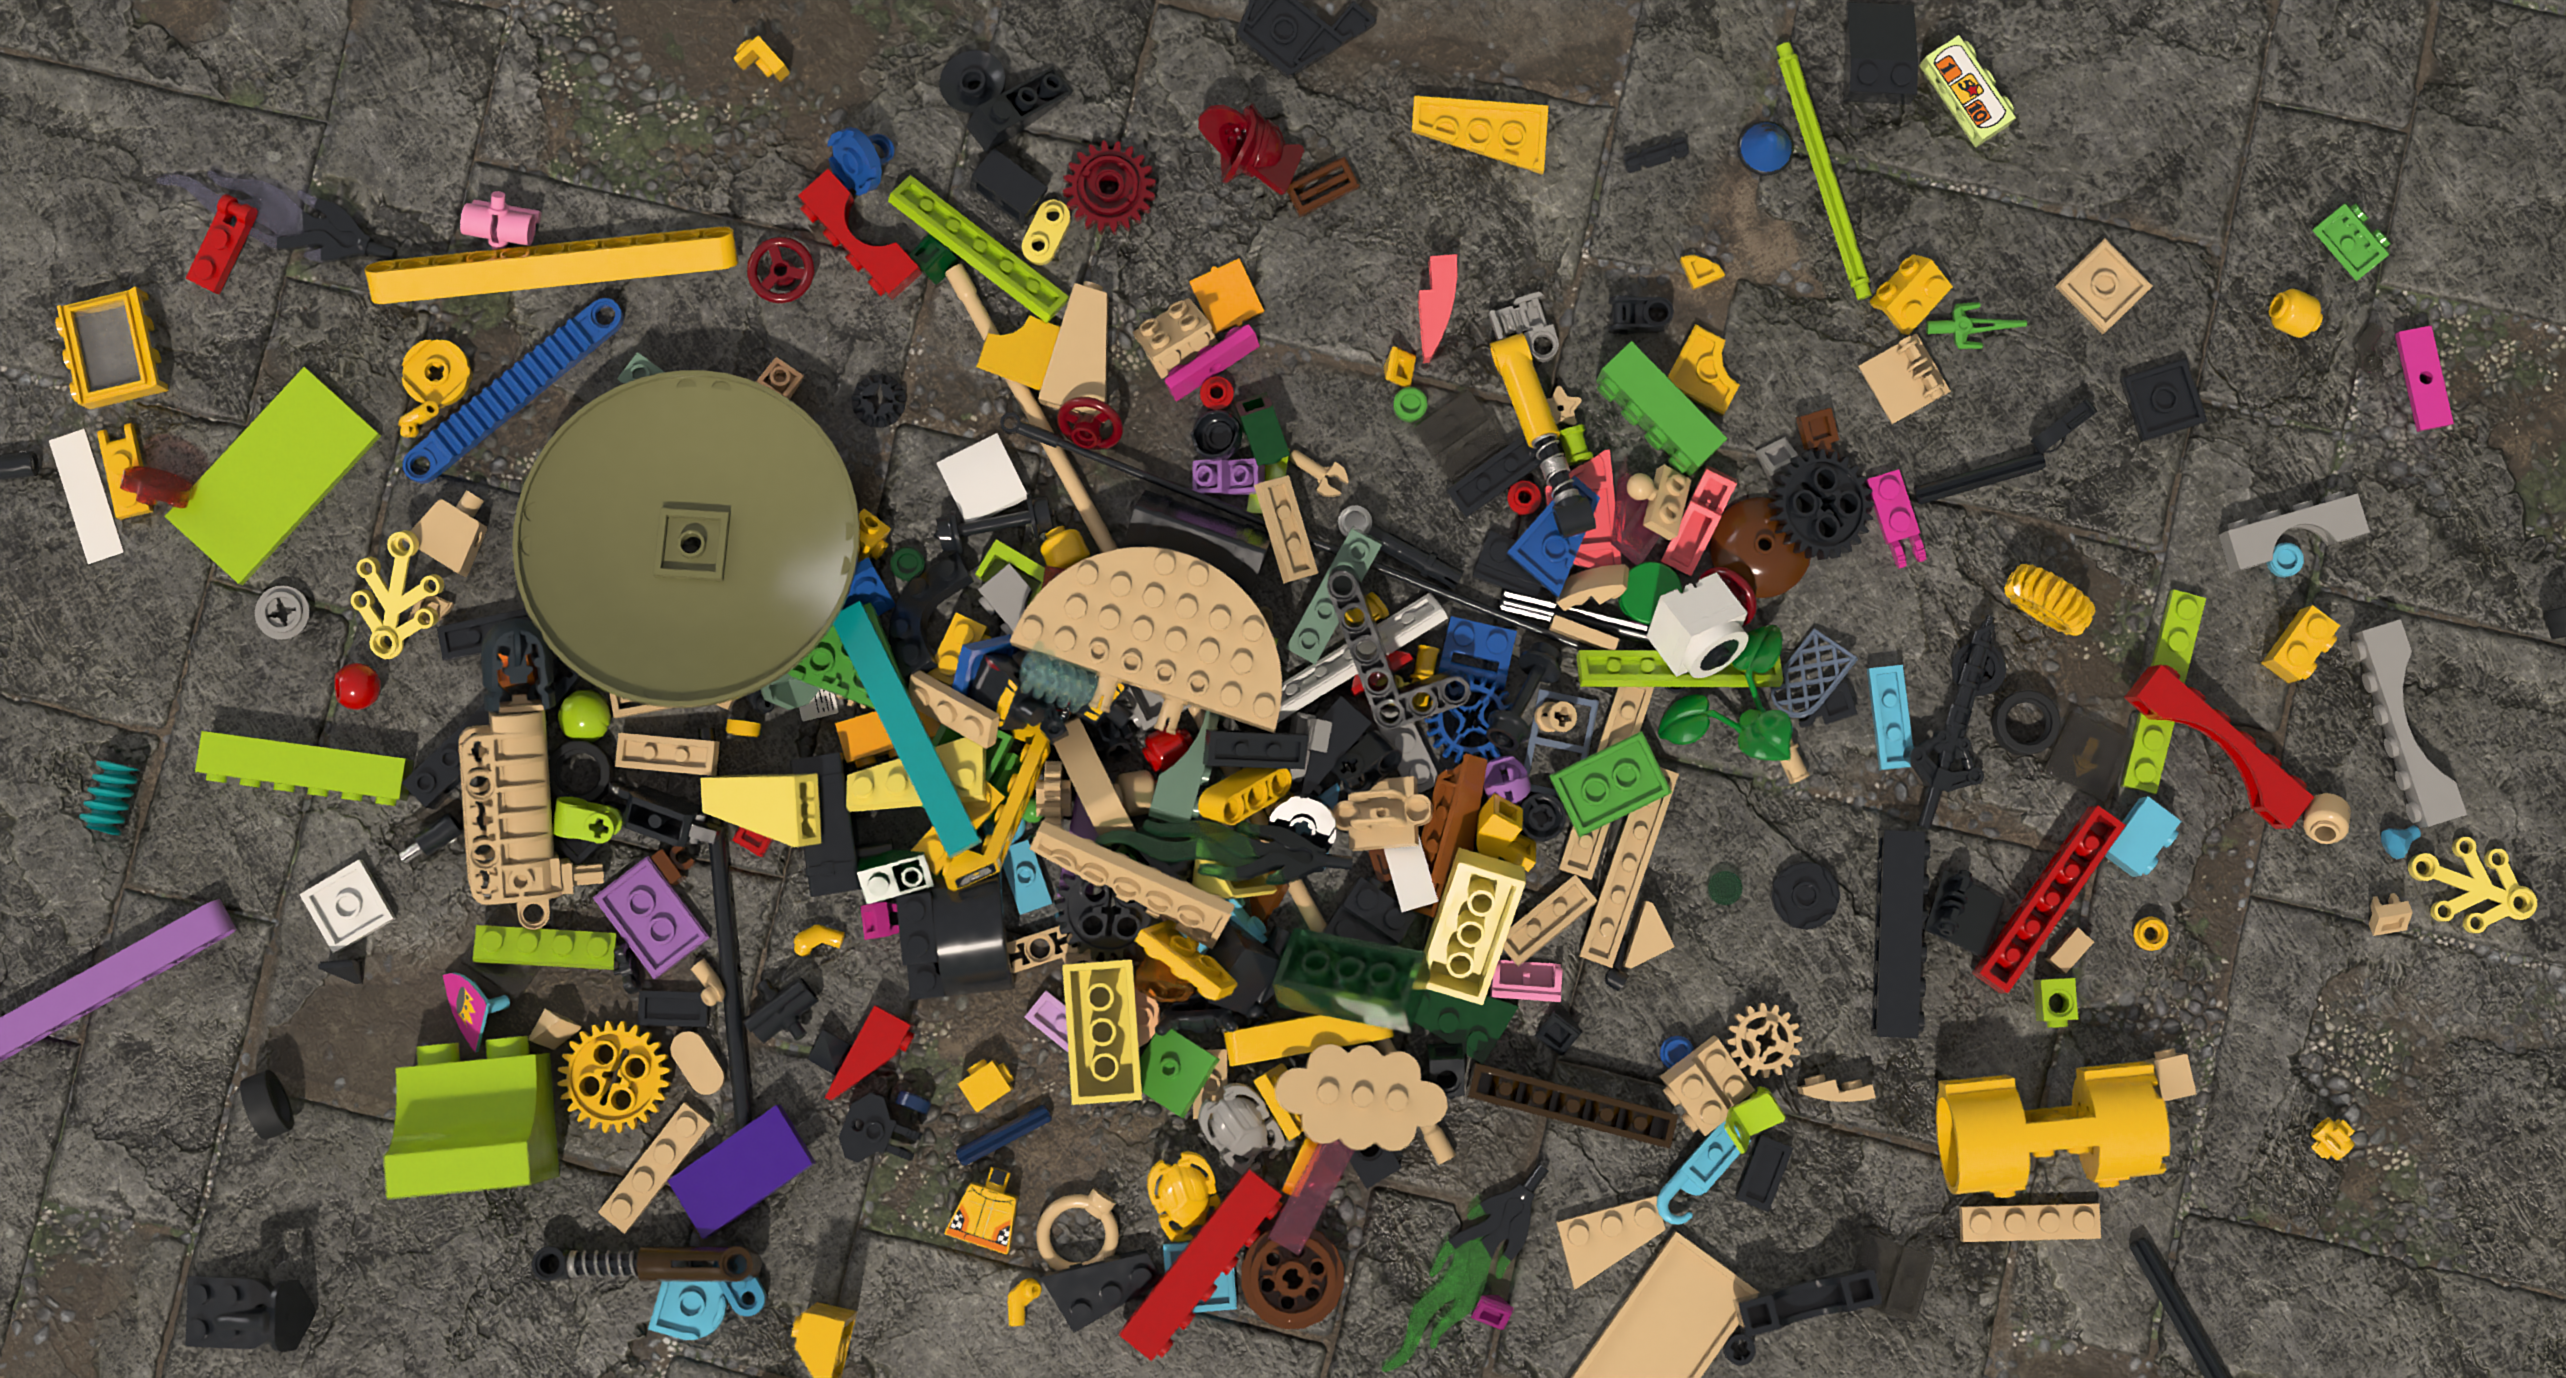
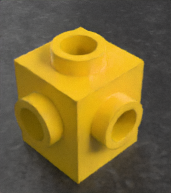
(872, 536)

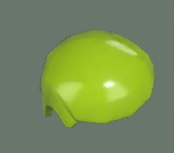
(584, 716)

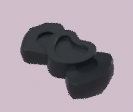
(627, 968)

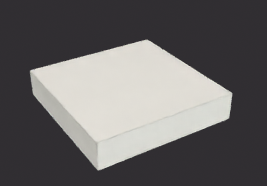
(347, 906)

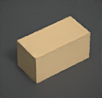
(2069, 950)

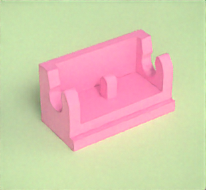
(1527, 981)

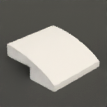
(982, 479)

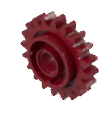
(1105, 167)

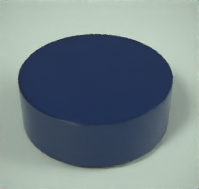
(913, 1102)

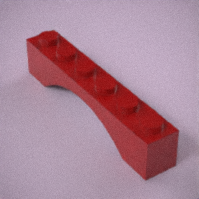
(2270, 789)

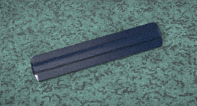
(1003, 1135)

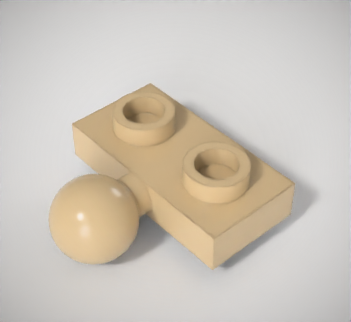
(1666, 499)

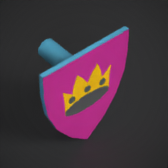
(471, 1006)

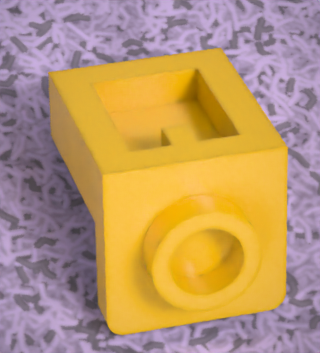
(767, 61)

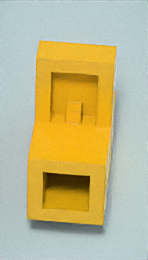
(1500, 836)

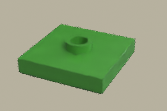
(1175, 1071)

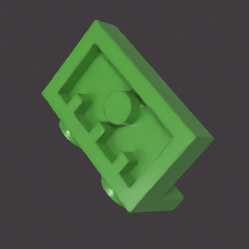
(2353, 240)

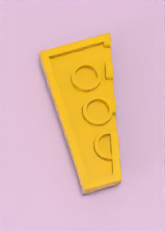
(1493, 129)

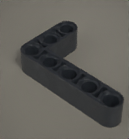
(1379, 662)

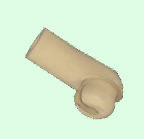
(710, 980)

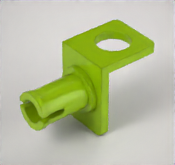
(1753, 1117)

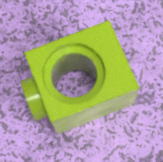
(2044, 990)

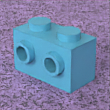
(2145, 833)

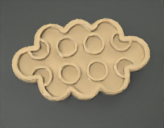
(1360, 1097)

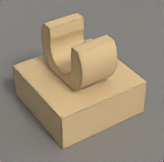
(2389, 917)

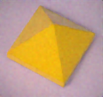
(1399, 367)

